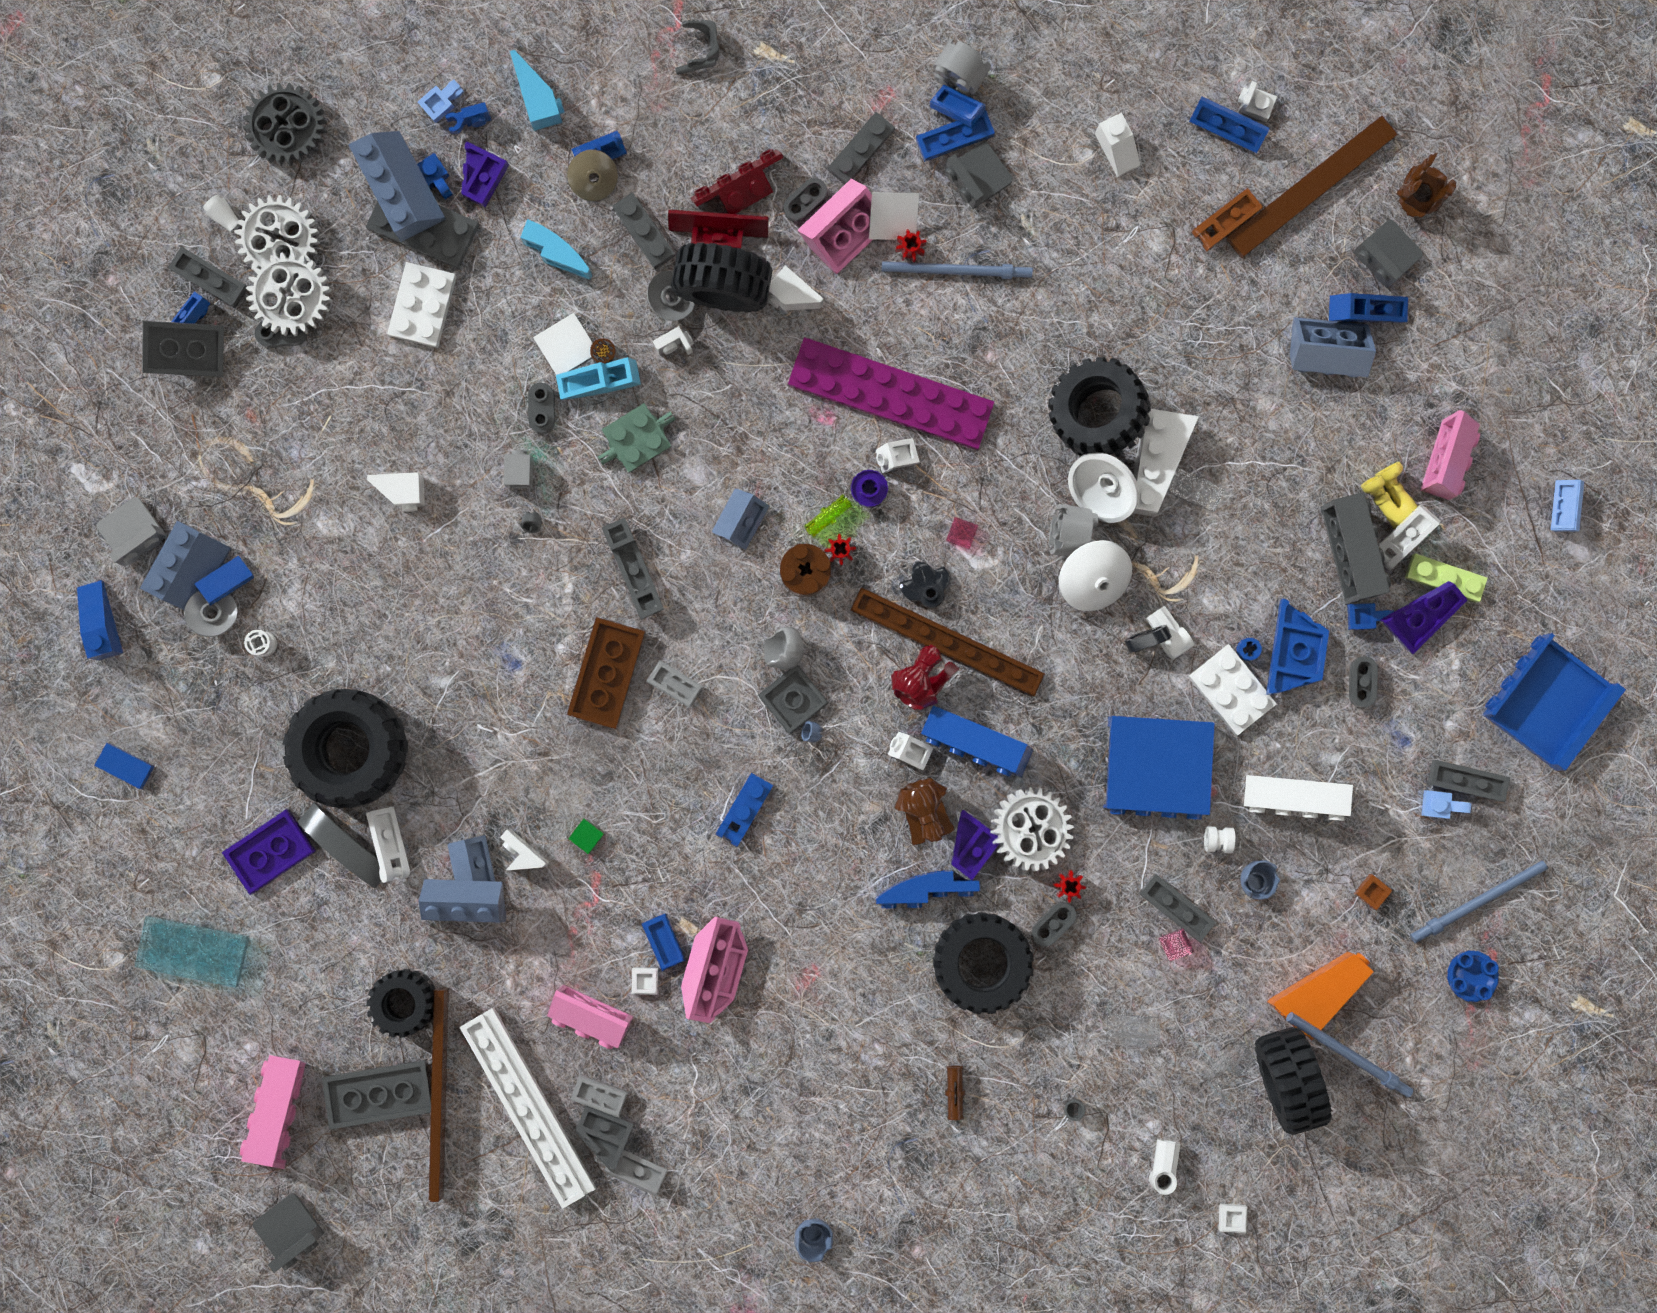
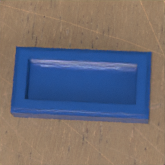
(957, 105)
(224, 580)
(124, 765)
(663, 942)

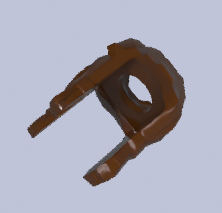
(1434, 179)
(924, 807)

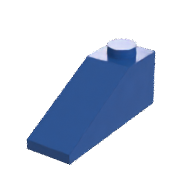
(1368, 308)
(97, 622)

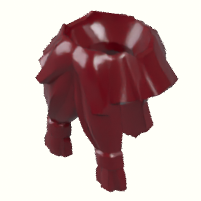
(913, 683)

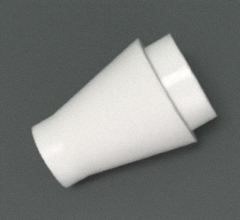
(221, 212)

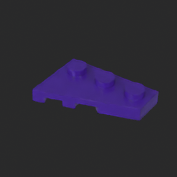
(1424, 616)

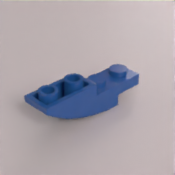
(916, 888)

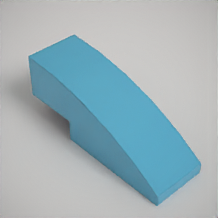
(554, 249)
(598, 379)

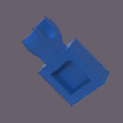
(473, 116)
(435, 174)
(1364, 616)

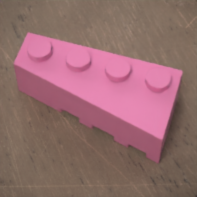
(273, 1112)

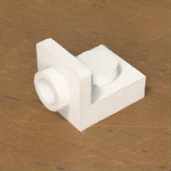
(1256, 102)
(669, 342)
(897, 455)
(910, 750)

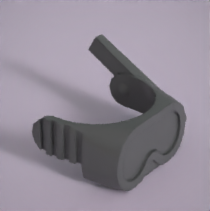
(709, 29)

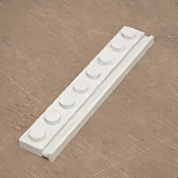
(528, 1107)

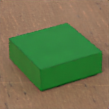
(586, 836)

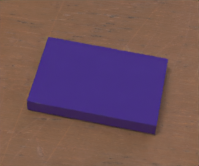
(269, 851)

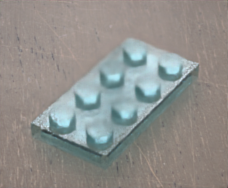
(192, 951)

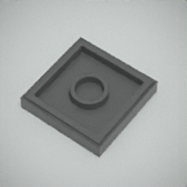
(793, 699)

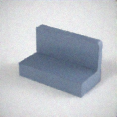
(740, 518)
(471, 859)

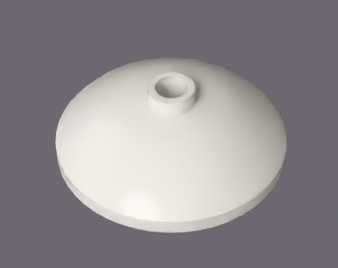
(1104, 486)
(1088, 569)

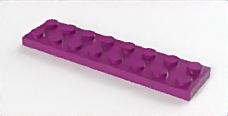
(890, 393)

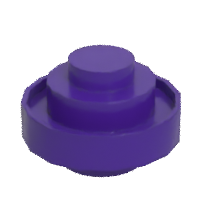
(869, 488)

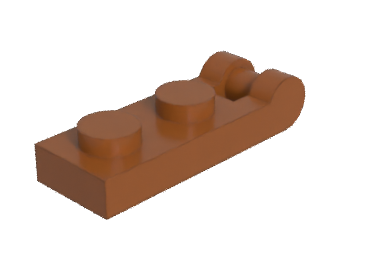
(1227, 219)

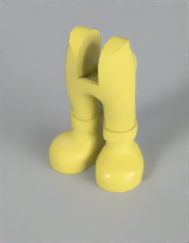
(1388, 479)

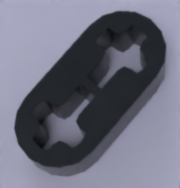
(1147, 638)

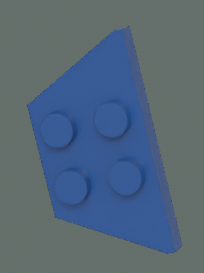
(1297, 650)

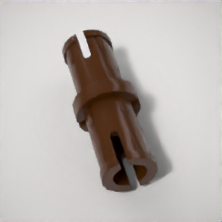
(955, 1074)

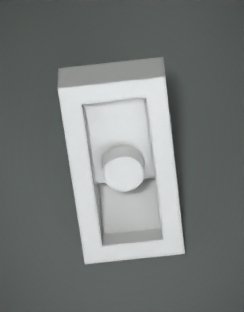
(527, 857)

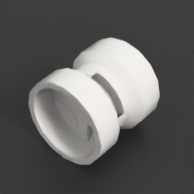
(265, 646)
(1219, 839)

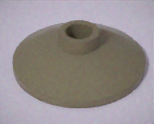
(592, 162)

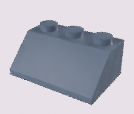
(1331, 347)
(182, 562)
(462, 901)

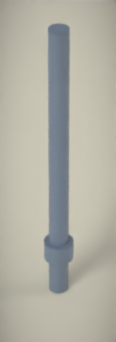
(1006, 271)
(1436, 925)
(1387, 1078)

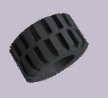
(381, 1009)

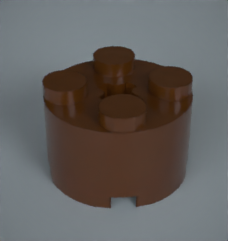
(798, 557)

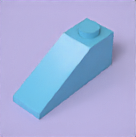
(539, 98)

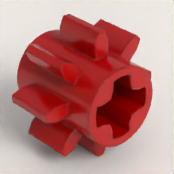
(907, 240)
(839, 542)
(1077, 886)

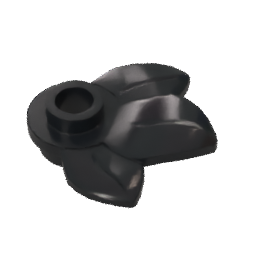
(923, 581)

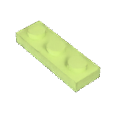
(1435, 573)

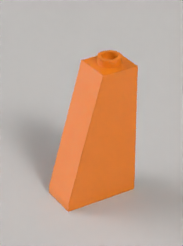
(1324, 990)

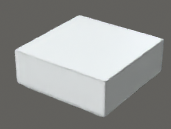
(645, 980)
(1232, 1218)

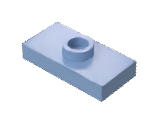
(1567, 505)

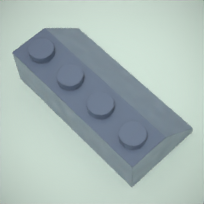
(397, 183)

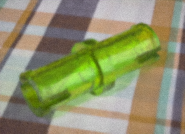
(827, 516)

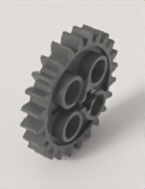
(267, 111)

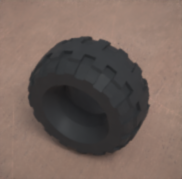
(308, 740)

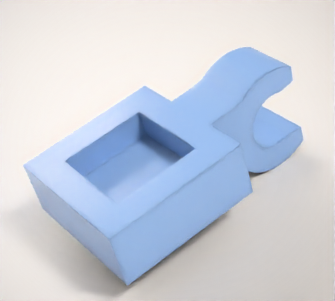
(437, 102)
(1441, 804)

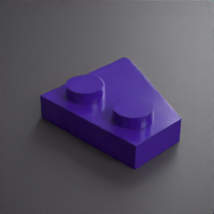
(481, 174)
(972, 845)

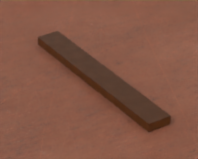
(1311, 187)
(948, 642)
(438, 1094)

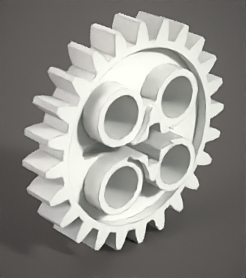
(285, 216)
(266, 286)
(1010, 836)

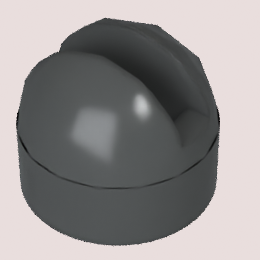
(531, 522)
(1069, 1109)

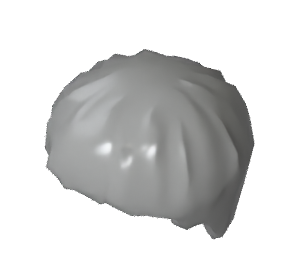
(784, 648)

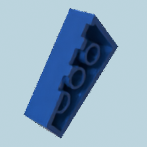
(976, 741)

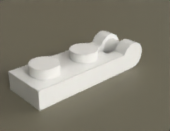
(1408, 535)
(388, 844)

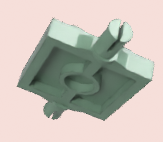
(636, 438)

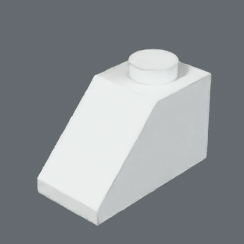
(1118, 144)
(792, 292)
(402, 489)

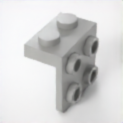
(130, 531)

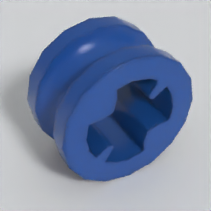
(1254, 655)

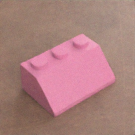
(840, 226)
(1451, 456)
(589, 1017)

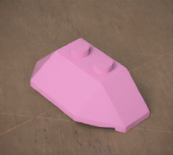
(713, 969)

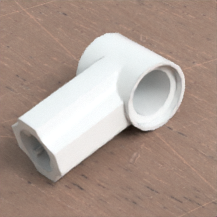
(1180, 639)
(1165, 1164)

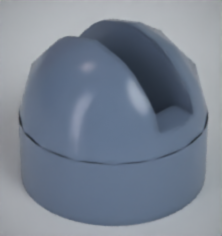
(811, 731)

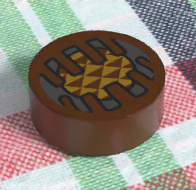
(602, 351)

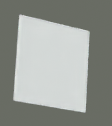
(893, 214)
(564, 344)

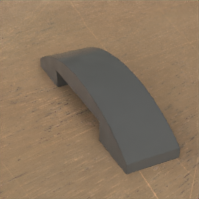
(633, 568)
(341, 844)

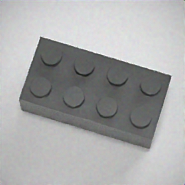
(1355, 548)

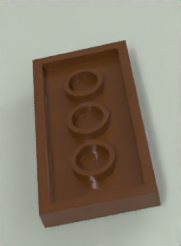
(606, 673)

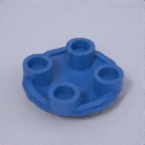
(1473, 976)

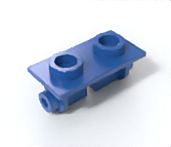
(609, 144)

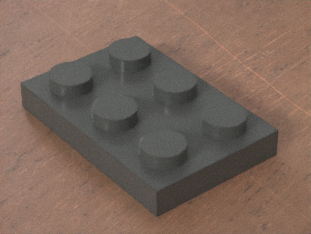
(182, 348)

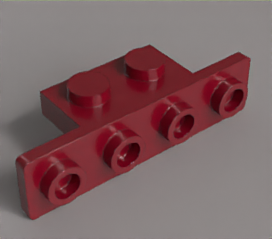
(742, 187)
(718, 227)

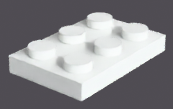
(421, 305)
(1232, 690)

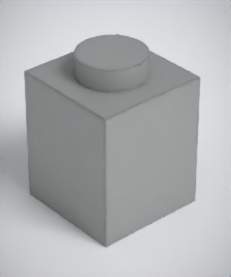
(518, 470)

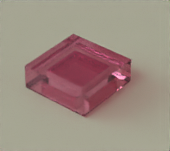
(961, 533)
(1176, 944)

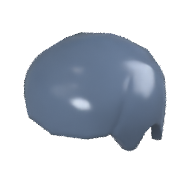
(1259, 879)
(813, 1239)

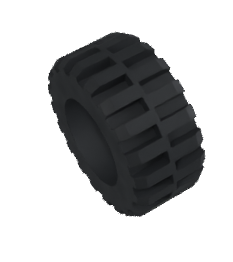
(721, 277)
(1085, 381)
(1018, 968)
(1293, 1080)

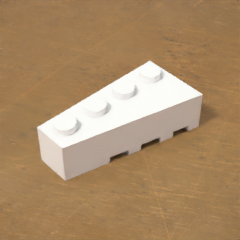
(1159, 456)
(1298, 795)

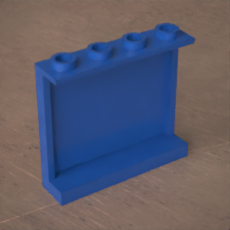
(1552, 703)
(1159, 766)

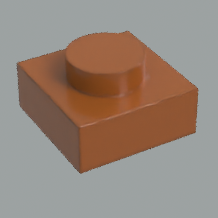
(1373, 892)

